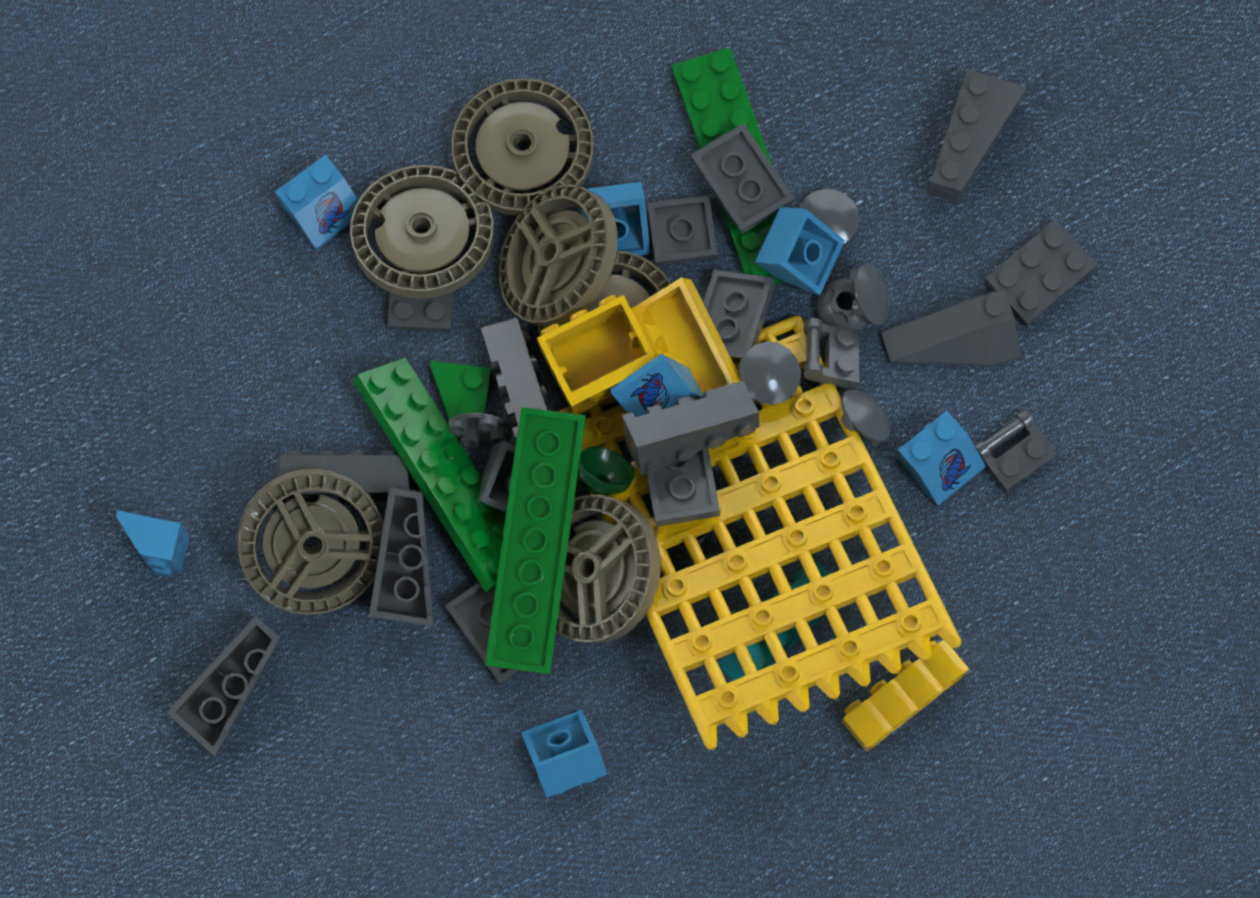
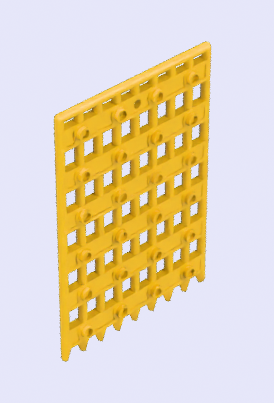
(768, 553)

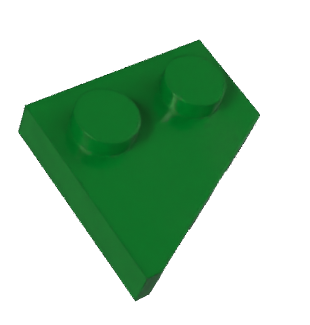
(462, 387)

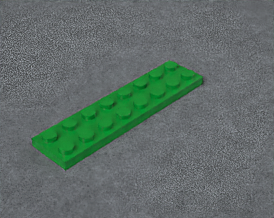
(715, 106)
(436, 464)
(535, 540)

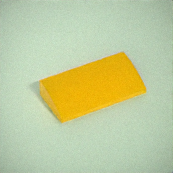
(683, 330)

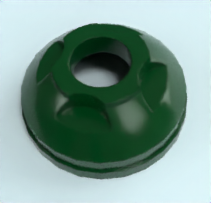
(605, 471)

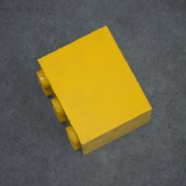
(595, 352)

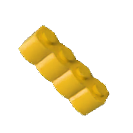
(904, 695)

